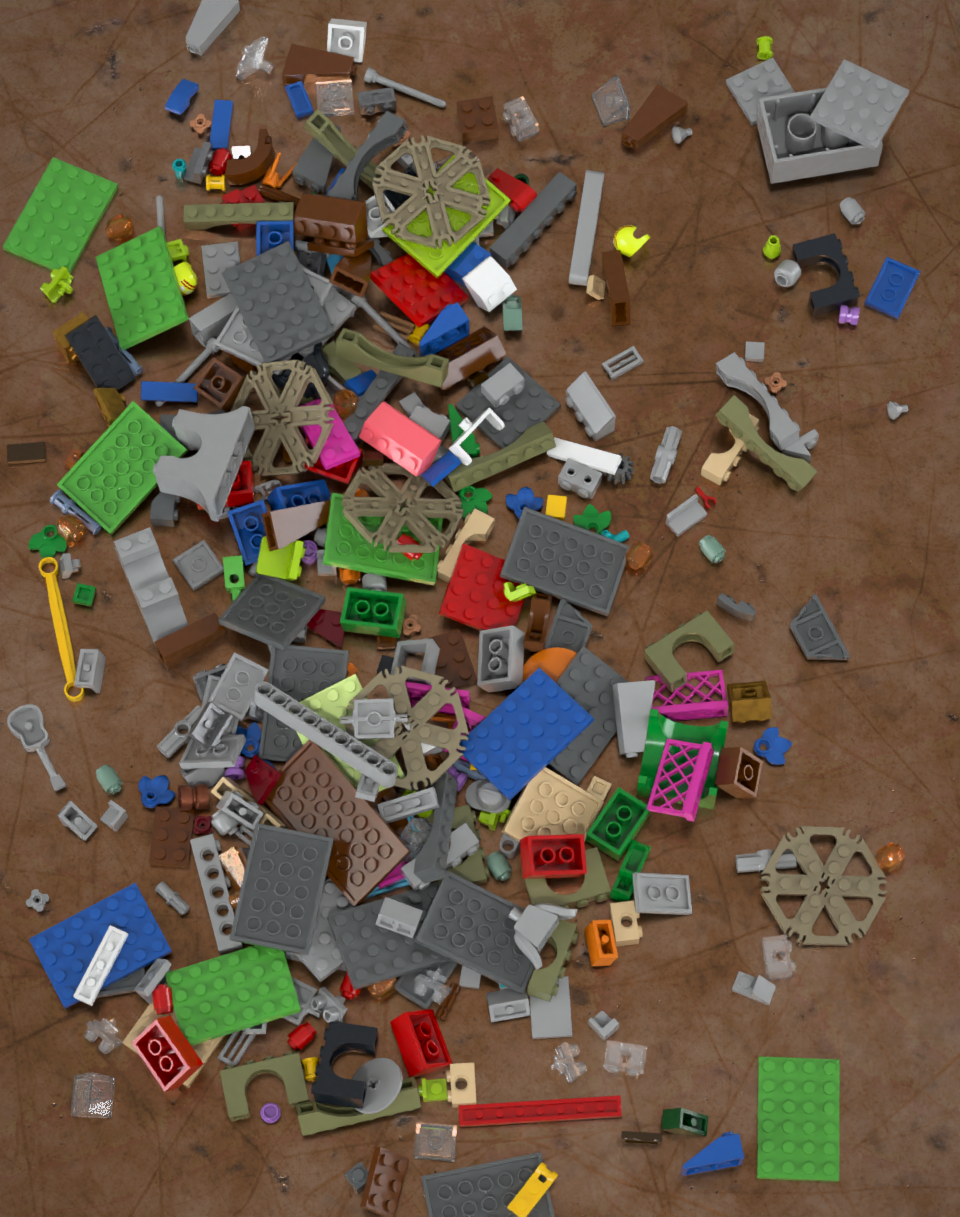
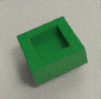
(84, 594)

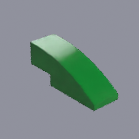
(633, 862)

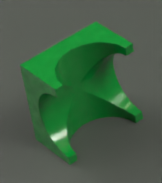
(657, 734)

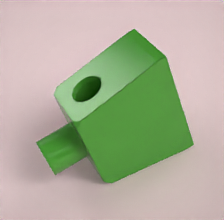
(234, 570)

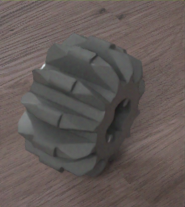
(624, 473)

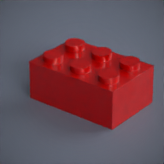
(242, 491)
(553, 856)
(167, 1053)

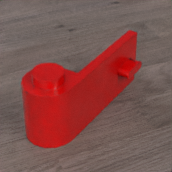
(516, 190)

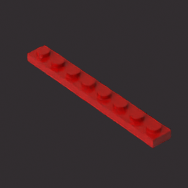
(540, 1111)

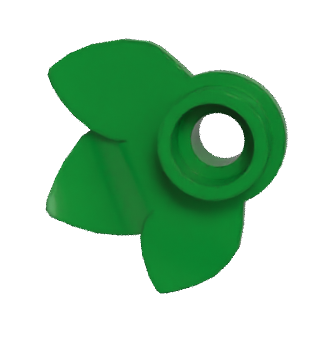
(476, 501)
(592, 519)
(47, 545)

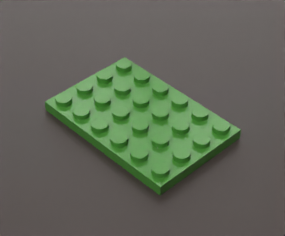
(60, 216)
(141, 288)
(119, 468)
(350, 550)
(232, 993)
(798, 1119)

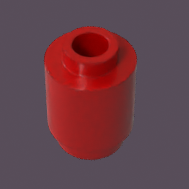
(219, 161)
(408, 540)
(347, 989)
(162, 999)
(301, 1036)

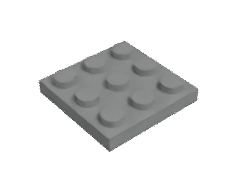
(755, 83)

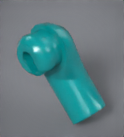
(620, 537)

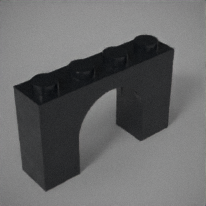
(828, 251)
(339, 1040)

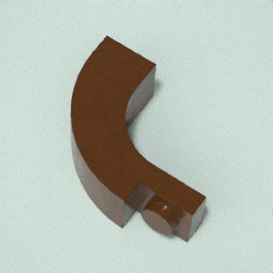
(253, 167)
(538, 622)

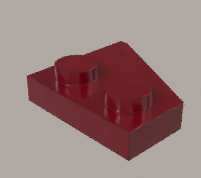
(328, 626)
(261, 778)

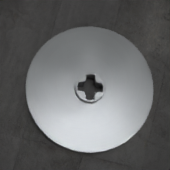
(382, 1081)

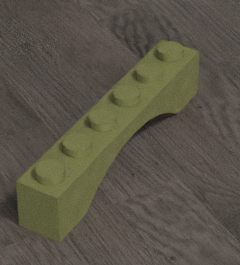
(329, 136)
(211, 215)
(356, 348)
(737, 418)
(530, 444)
(321, 1116)

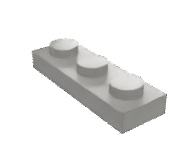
(409, 805)

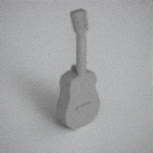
(28, 726)

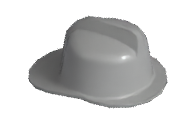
(486, 797)

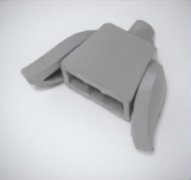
(536, 926)

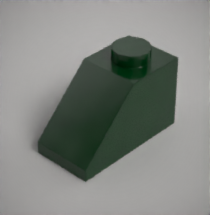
(684, 1122)

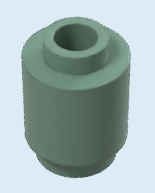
(712, 549)
(108, 779)
(499, 866)

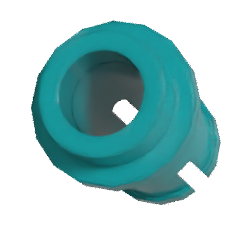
(179, 167)

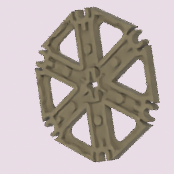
(443, 189)
(285, 405)
(392, 499)
(424, 732)
(833, 901)

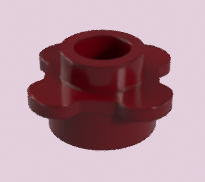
(199, 820)

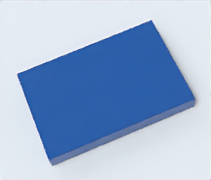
(892, 287)

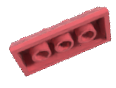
(400, 439)

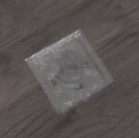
(253, 59)
(334, 92)

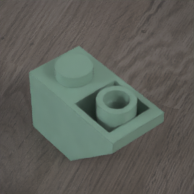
(512, 313)

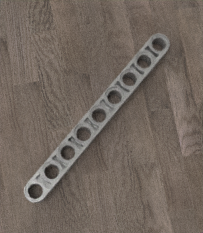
(325, 734)

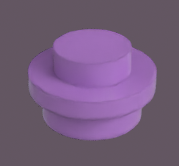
(270, 1112)

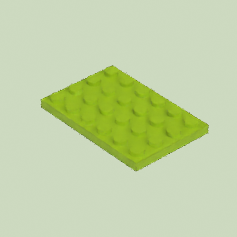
(438, 260)

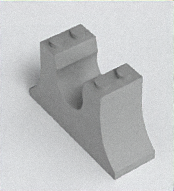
(213, 469)
(150, 583)

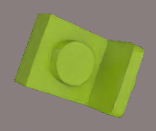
(178, 250)
(521, 591)
(433, 1090)

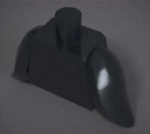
(318, 362)

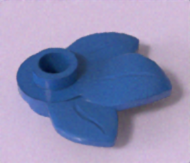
(523, 499)
(252, 736)
(775, 746)
(155, 788)

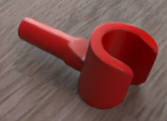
(705, 498)

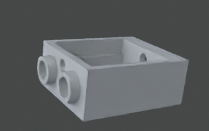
(425, 646)

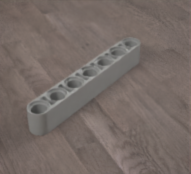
(586, 227)

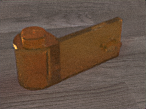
(235, 870)

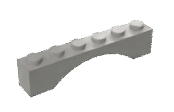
(737, 375)

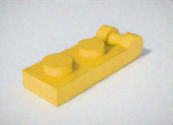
(532, 1191)

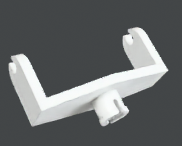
(468, 427)

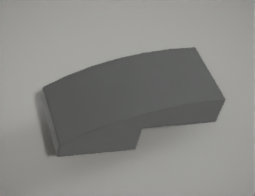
(741, 610)

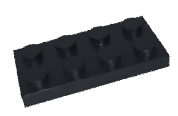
(99, 355)

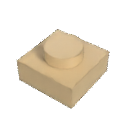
(595, 287)
(599, 788)

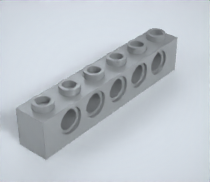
(201, 847)

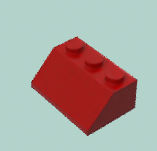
(343, 472)
(420, 1042)

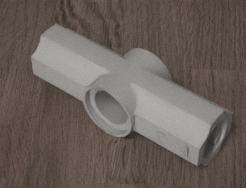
(666, 454)
(174, 740)
(758, 861)

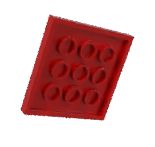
(417, 290)
(477, 592)

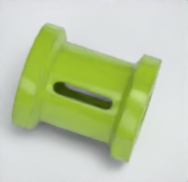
(764, 47)

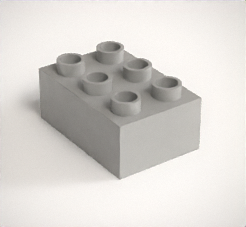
(801, 147)

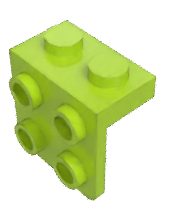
(281, 562)

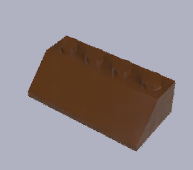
(331, 218)
(471, 355)

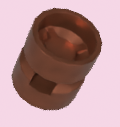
(196, 796)

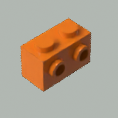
(601, 943)

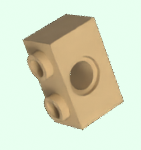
(625, 935)
(466, 1073)

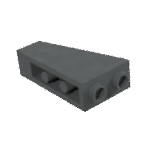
(315, 167)

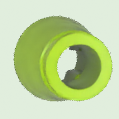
(772, 247)

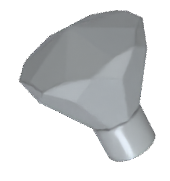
(680, 134)
(895, 409)

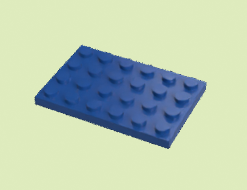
(525, 733)
(71, 944)

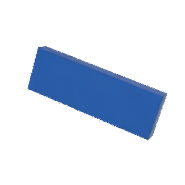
(221, 124)
(168, 392)

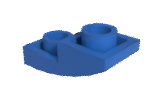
(180, 97)

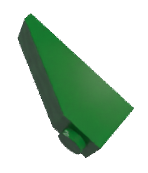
(468, 444)

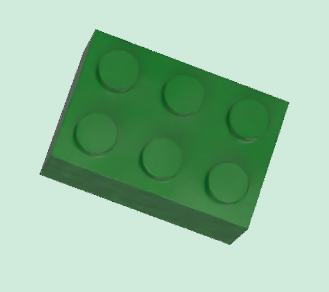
(373, 612)
(618, 824)

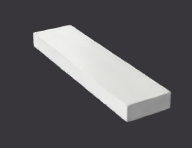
(585, 455)
(100, 965)

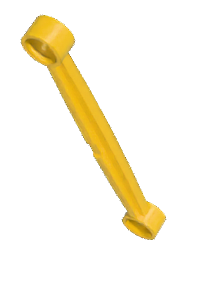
(61, 627)

